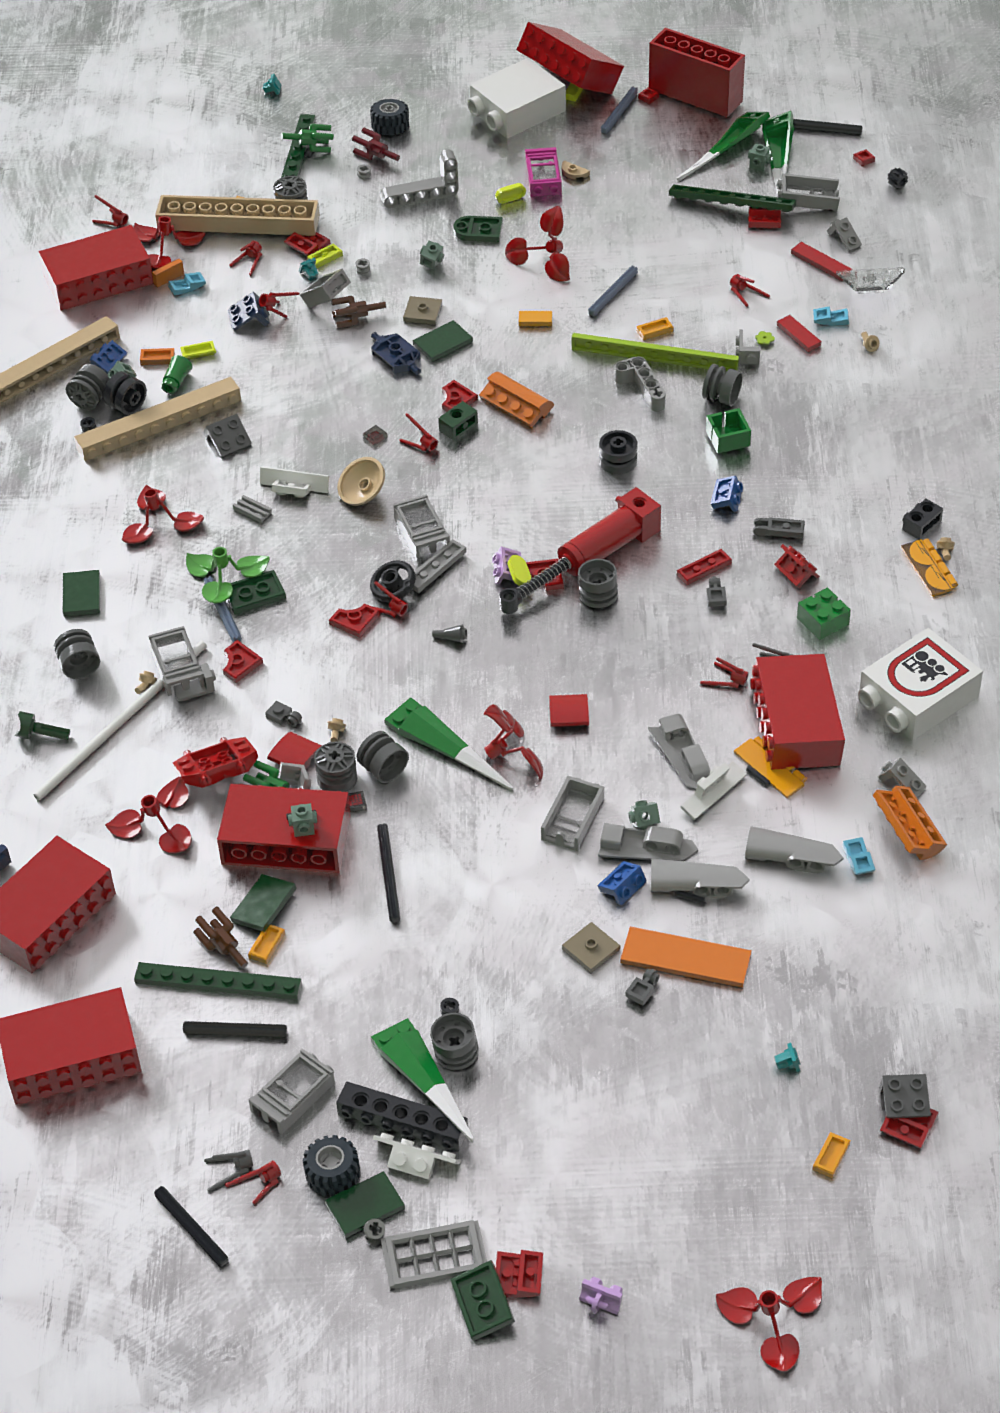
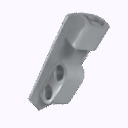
(681, 749)
(645, 844)
(796, 851)
(701, 878)

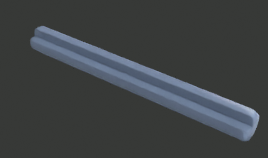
(620, 108)
(612, 290)
(226, 617)

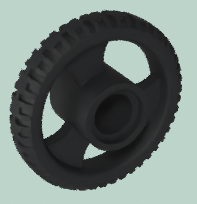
(392, 580)

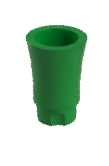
(177, 371)

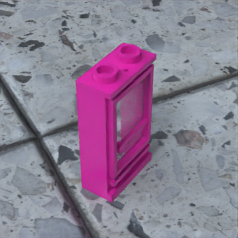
(543, 172)

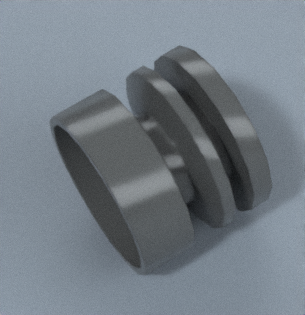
(290, 188)
(722, 385)
(87, 386)
(598, 583)
(77, 653)
(382, 756)
(335, 767)
(454, 1041)

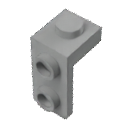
(846, 233)
(746, 355)
(195, 687)
(903, 774)
(295, 775)

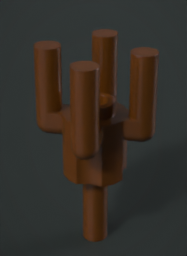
(354, 310)
(219, 936)

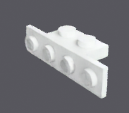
(293, 482)
(712, 788)
(412, 1159)

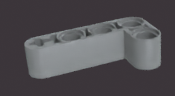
(638, 370)

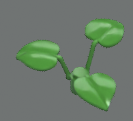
(218, 592)

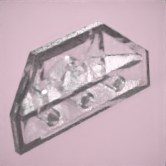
(871, 279)

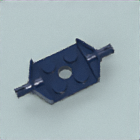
(402, 359)

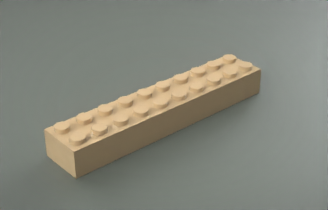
(240, 214)

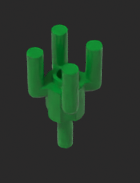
(311, 137)
(264, 780)

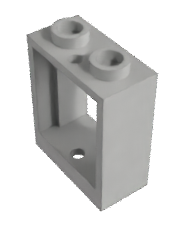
(325, 288)

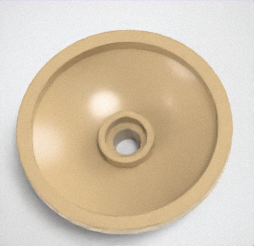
(361, 481)

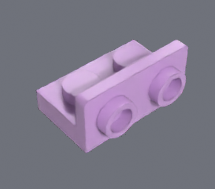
(500, 564)

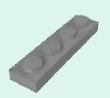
(438, 564)

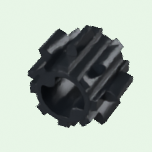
(897, 178)

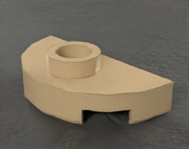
(572, 171)

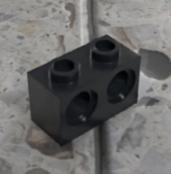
(922, 518)

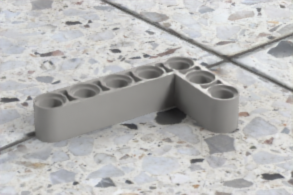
(426, 189)

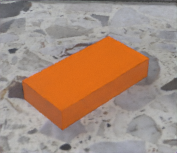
(168, 273)
(156, 356)

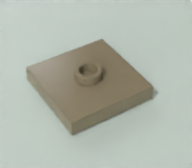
(422, 310)
(591, 947)

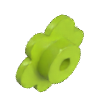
(764, 338)

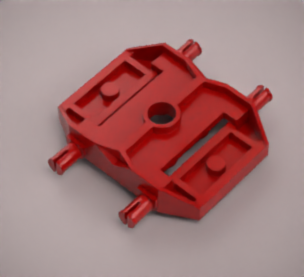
(215, 763)

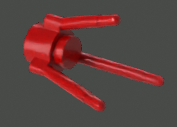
(118, 216)
(252, 250)
(740, 283)
(270, 301)
(427, 441)
(397, 606)
(738, 675)
(268, 1172)

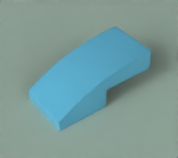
(190, 283)
(833, 318)
(857, 856)

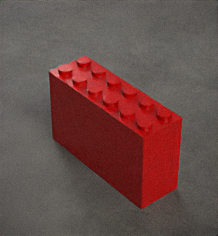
(570, 58)
(696, 72)
(96, 267)
(797, 711)
(259, 835)
(50, 902)
(68, 1046)

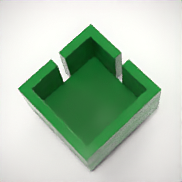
(733, 435)
(823, 613)

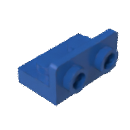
(108, 356)
(727, 493)
(623, 882)

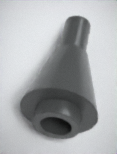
(455, 633)

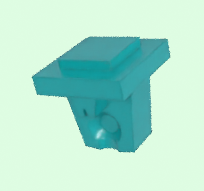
(272, 85)
(308, 268)
(788, 1058)

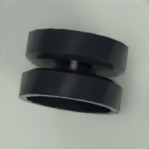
(125, 393)
(618, 452)

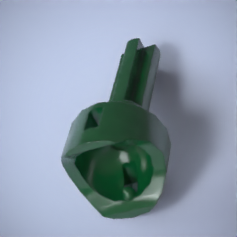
(29, 725)

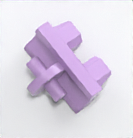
(600, 1296)

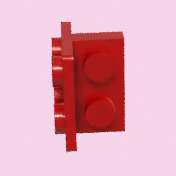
(795, 566)

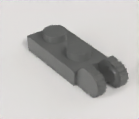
(779, 527)

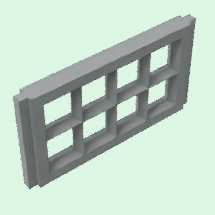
(391, 1261)

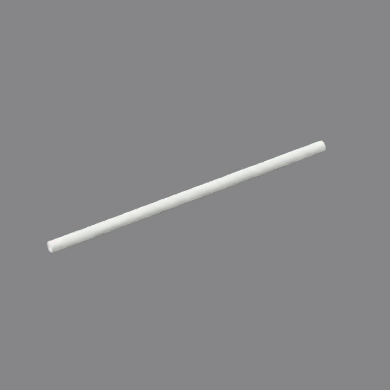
(106, 733)

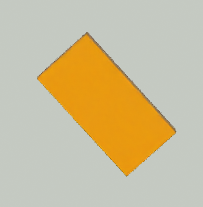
(535, 318)
(654, 328)
(266, 944)
(831, 1155)

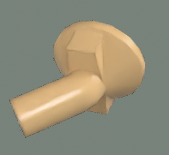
(870, 342)
(945, 545)
(146, 678)
(336, 726)

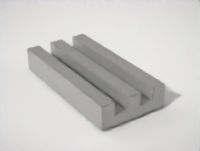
(254, 506)

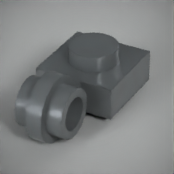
(715, 593)
(280, 713)
(640, 989)

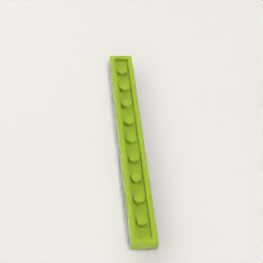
(652, 352)

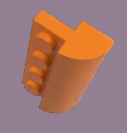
(515, 399)
(910, 822)

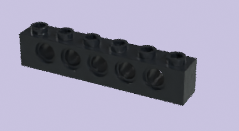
(396, 1107)

